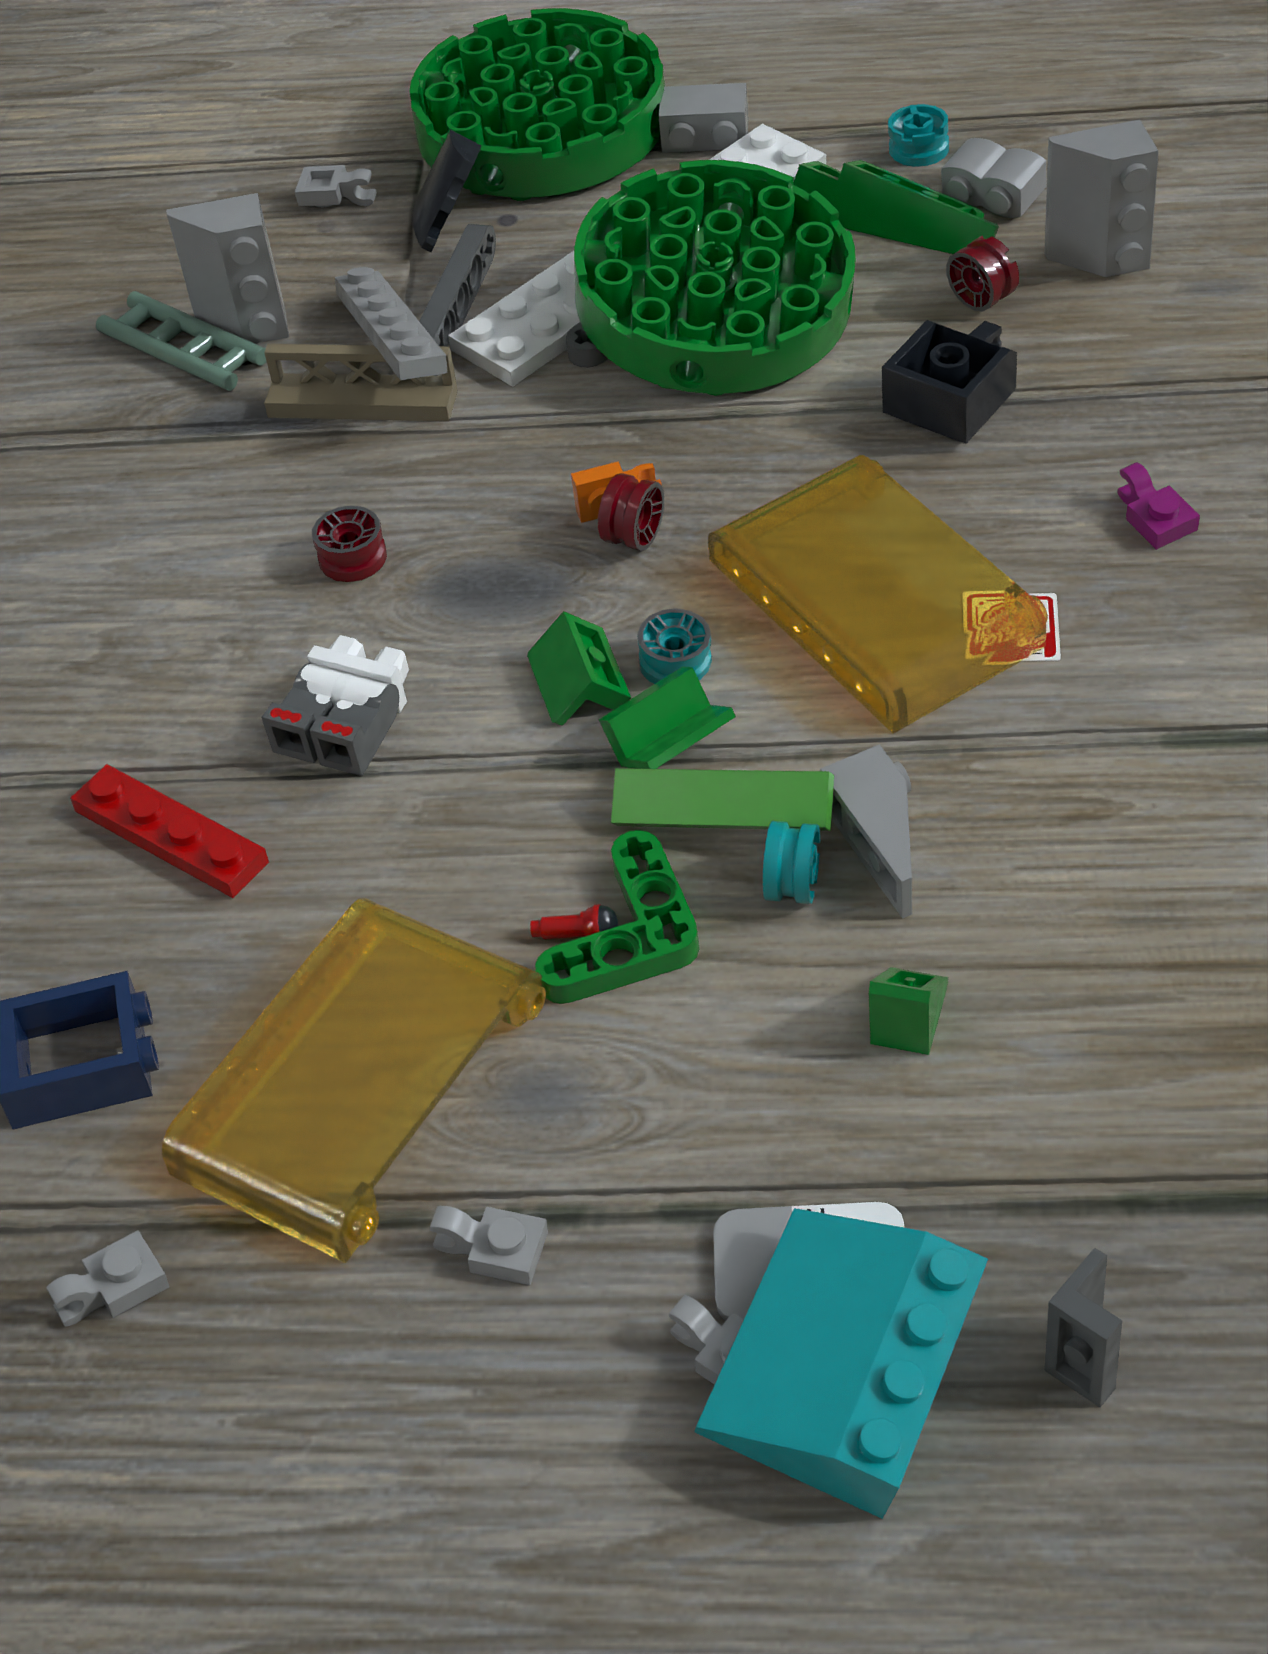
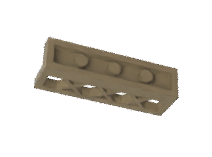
(355, 395)

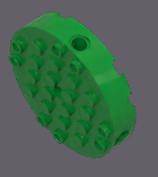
(545, 97)
(714, 277)

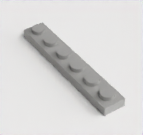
(390, 324)

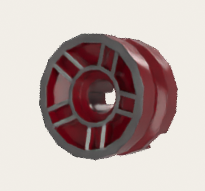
(982, 273)
(631, 511)
(349, 543)

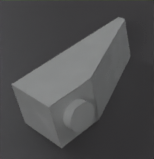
(874, 819)

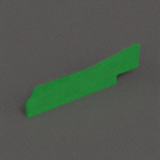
(894, 207)

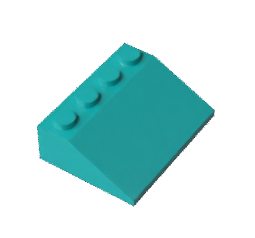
(843, 1354)

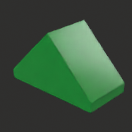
(905, 1009)

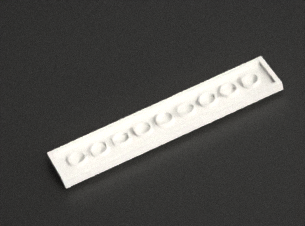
(533, 321)

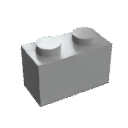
(703, 117)

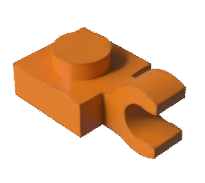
(592, 482)

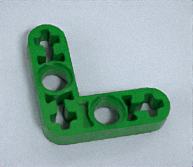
(641, 937)

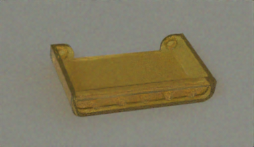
(880, 591)
(344, 1074)

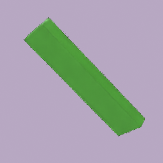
(721, 798)

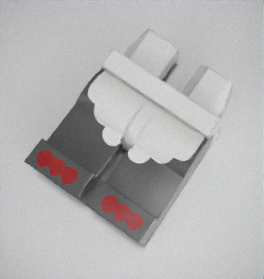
(337, 703)

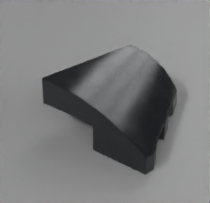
(442, 187)

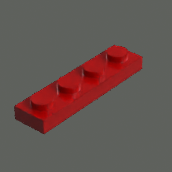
(170, 830)

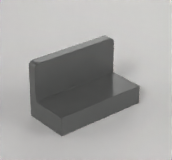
(1082, 1334)

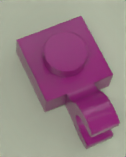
(1156, 515)

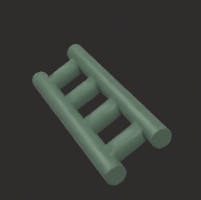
(188, 356)

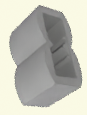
(994, 177)

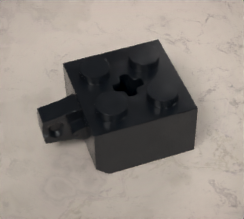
(949, 379)

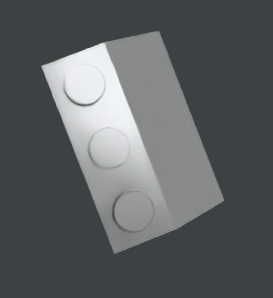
(1101, 199)
(230, 267)

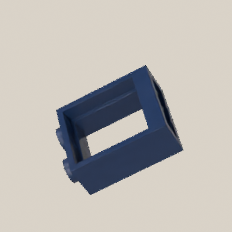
(83, 1086)

